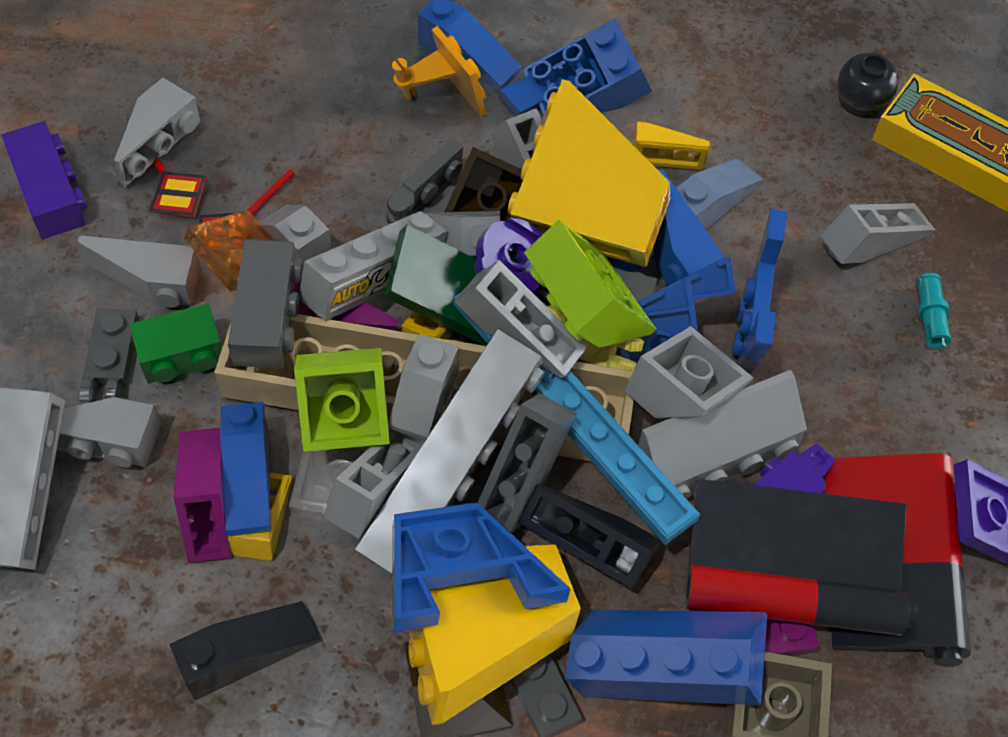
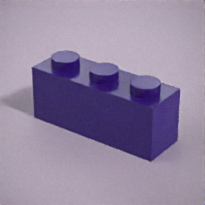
(45, 179)

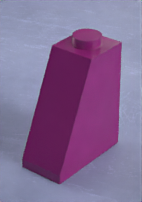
(201, 495)

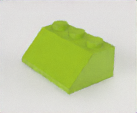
(586, 288)

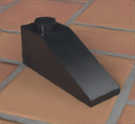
(591, 534)
(242, 647)

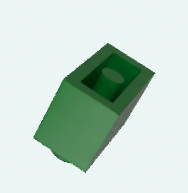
(177, 343)

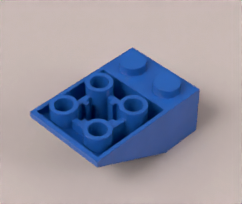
(597, 65)

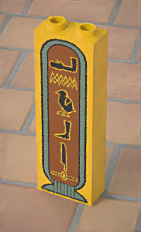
(948, 138)

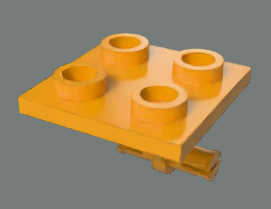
(440, 65)

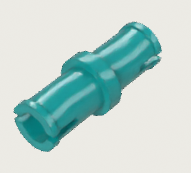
(933, 311)

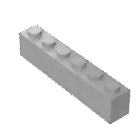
(459, 439)

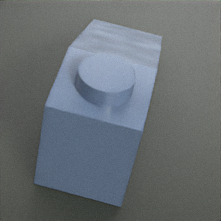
(718, 190)

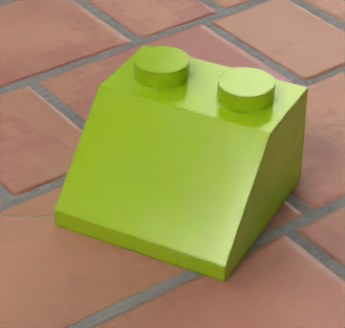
(341, 399)

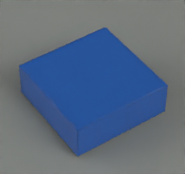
(522, 96)

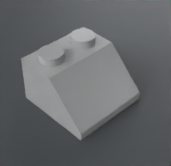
(685, 377)

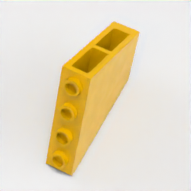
(591, 181)
(486, 638)

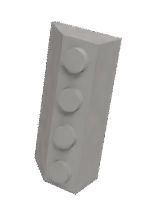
(732, 437)

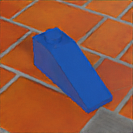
(492, 60)
(682, 241)
(245, 468)

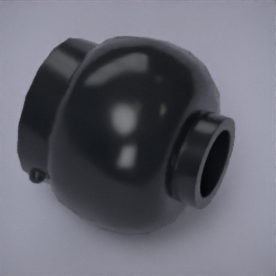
(867, 84)

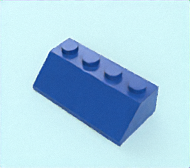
(669, 656)

